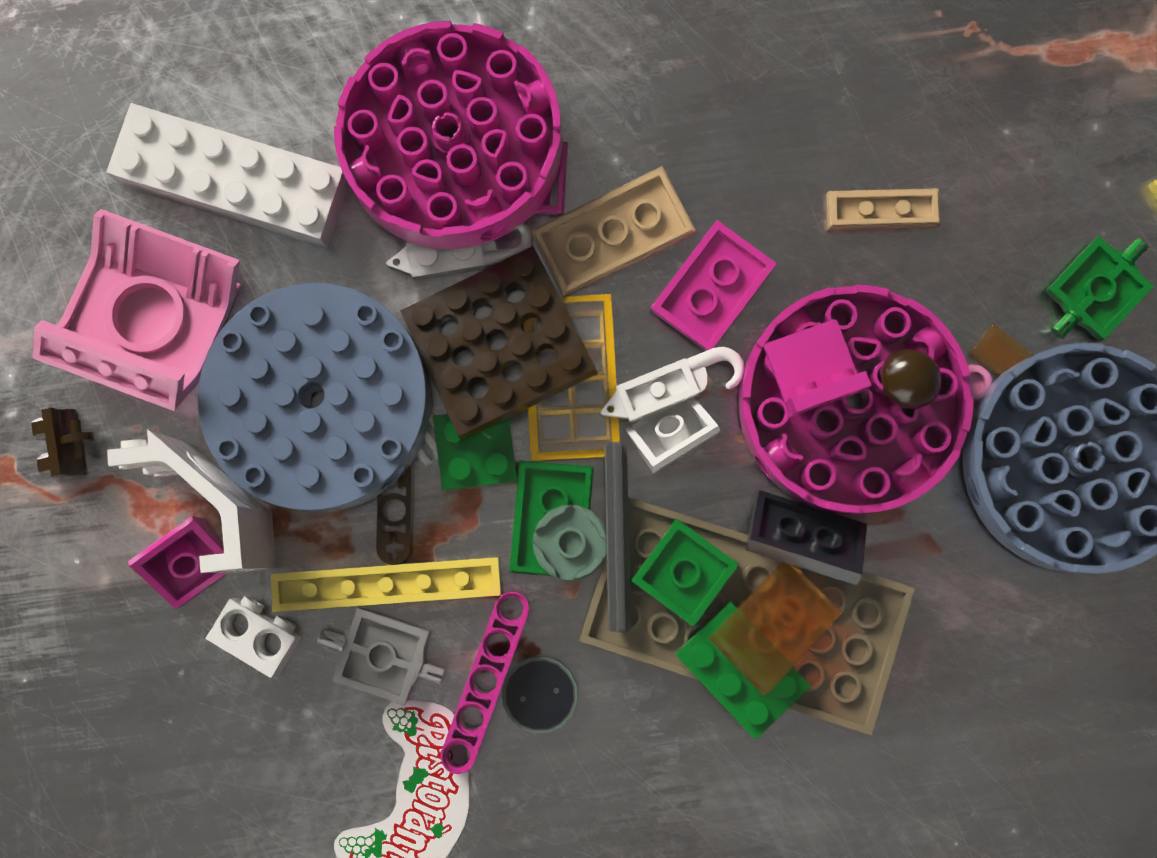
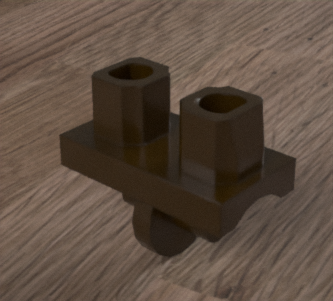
(63, 441)

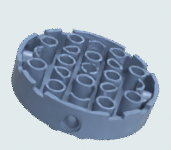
(261, 388)
(1026, 452)

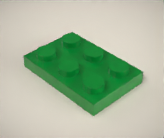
(730, 687)

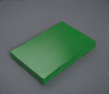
(540, 490)

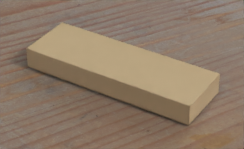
(883, 209)

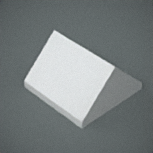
(671, 433)

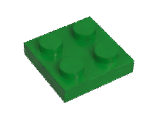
(475, 461)
(684, 572)

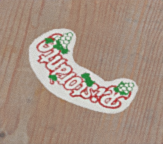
(429, 798)

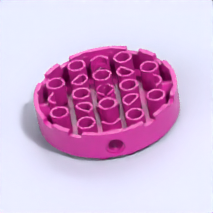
(438, 186)
(869, 455)

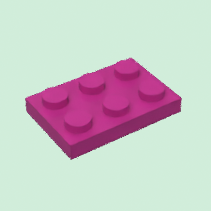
(713, 286)

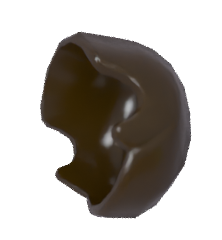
(910, 378)

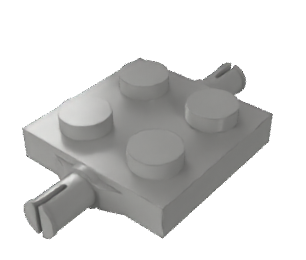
(381, 656)

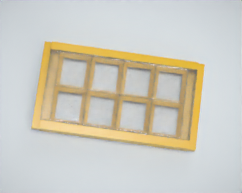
(571, 421)

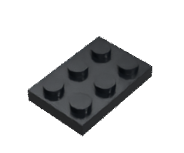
(807, 537)

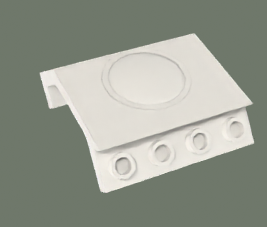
(245, 521)

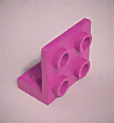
(814, 368)

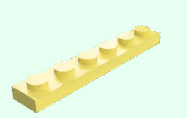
(385, 584)

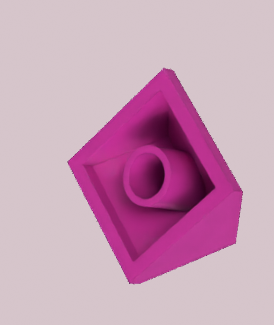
(174, 562)

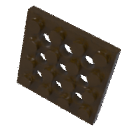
(488, 365)

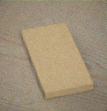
(613, 231)

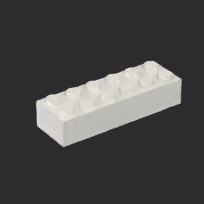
(228, 175)

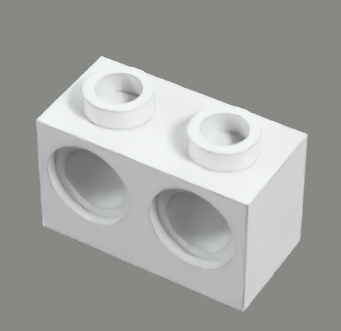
(251, 645)

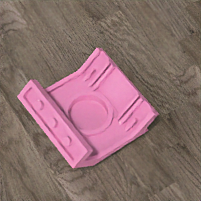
(142, 312)

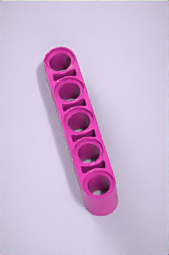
(484, 700)

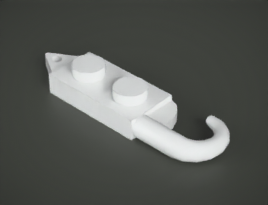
(431, 262)
(670, 385)

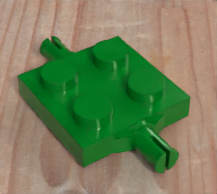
(1099, 288)

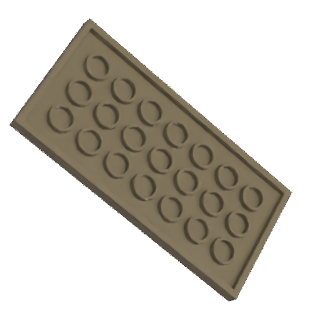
(843, 667)

